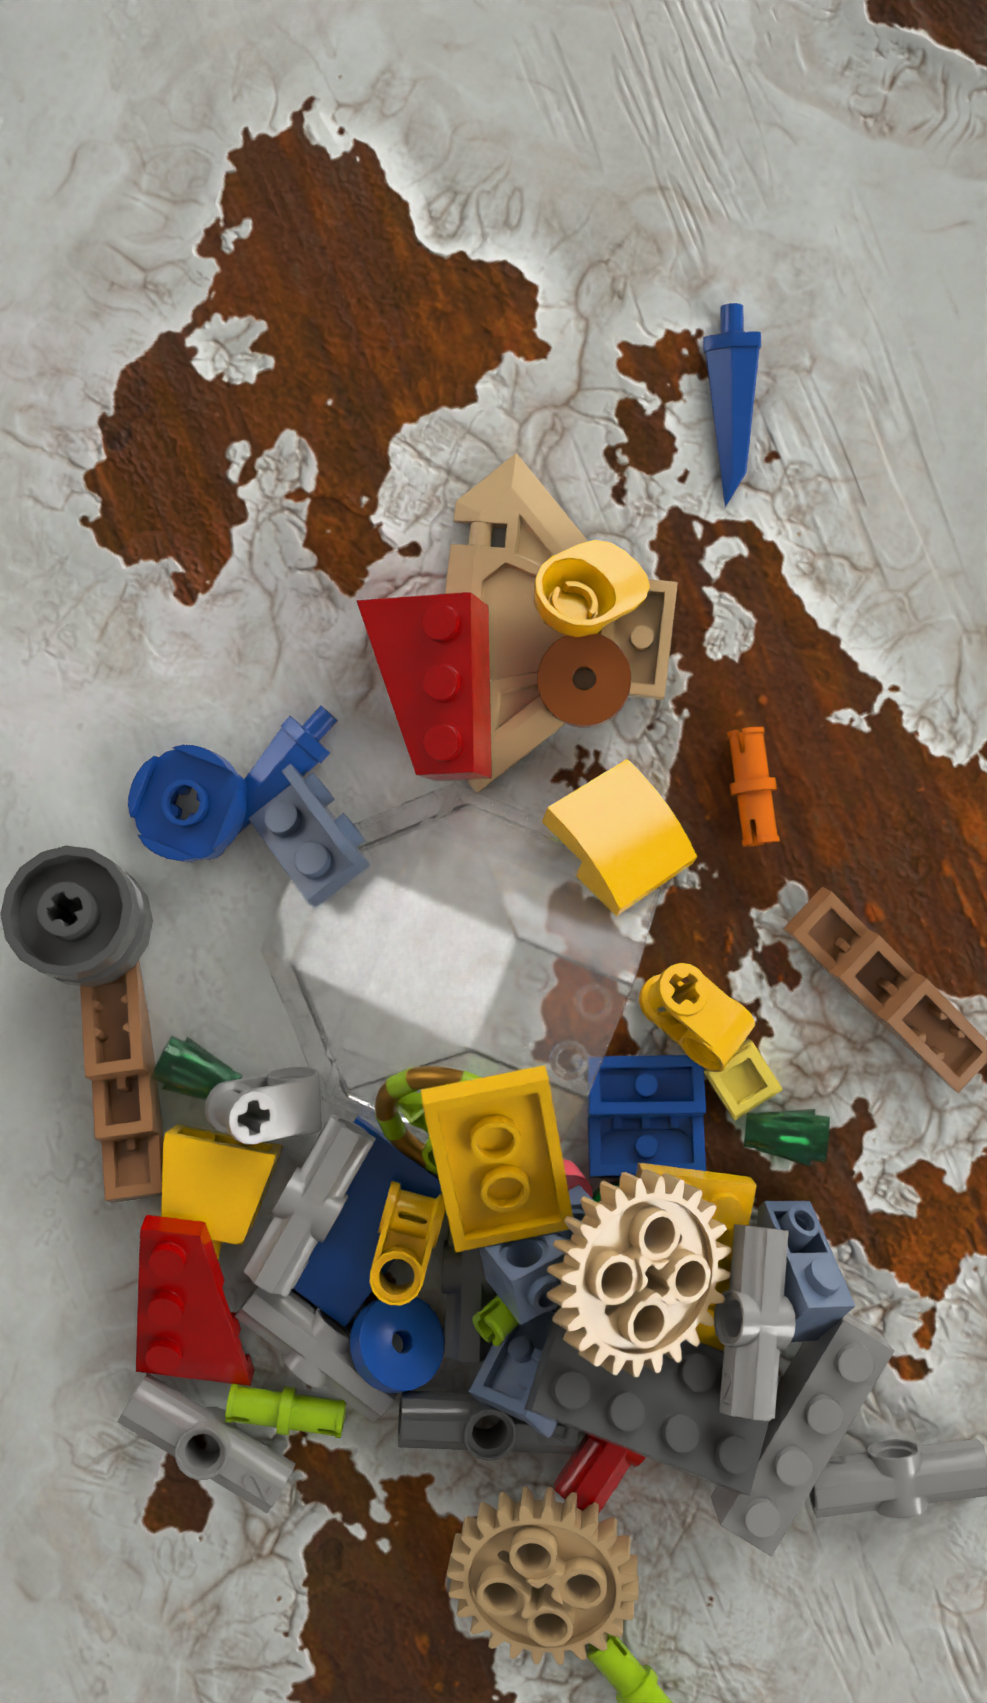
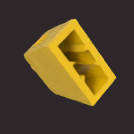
(216, 1181)

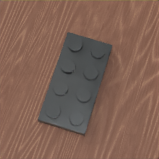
(656, 1415)

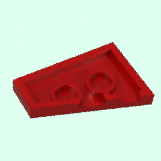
(183, 1308)

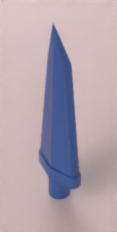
(732, 382)
(292, 745)

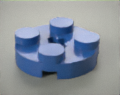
(220, 809)

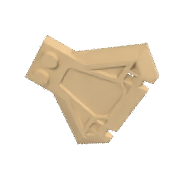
(517, 634)

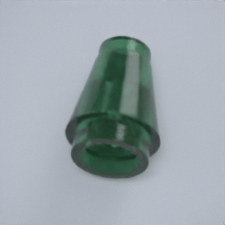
(190, 1069)
(789, 1135)

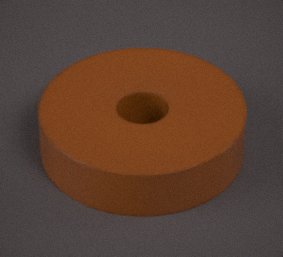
(589, 706)

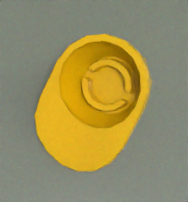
(588, 588)

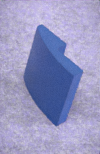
(646, 1114)

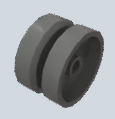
(68, 885)

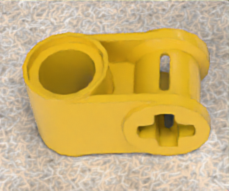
(698, 1017)
(407, 1233)

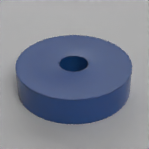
(373, 1348)

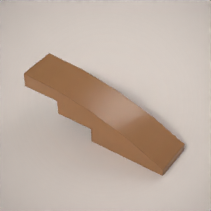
(889, 989)
(124, 1096)

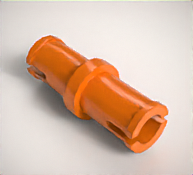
(753, 786)

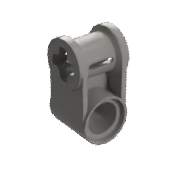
(267, 1105)

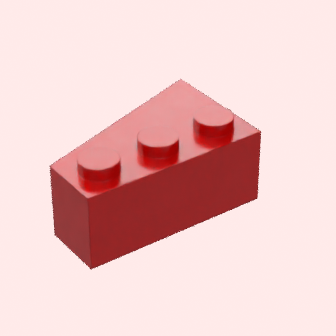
(437, 679)

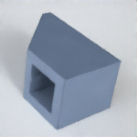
(812, 1273)

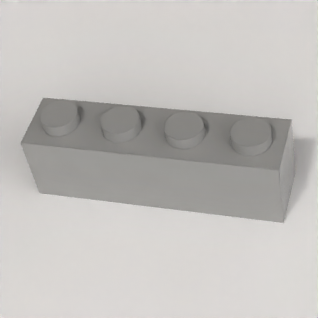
(812, 1414)

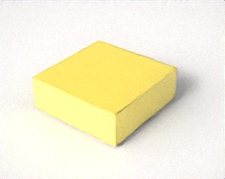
(744, 1081)

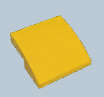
(621, 836)

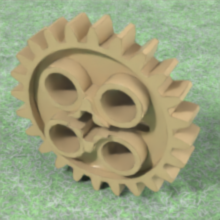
(653, 1278)
(543, 1575)

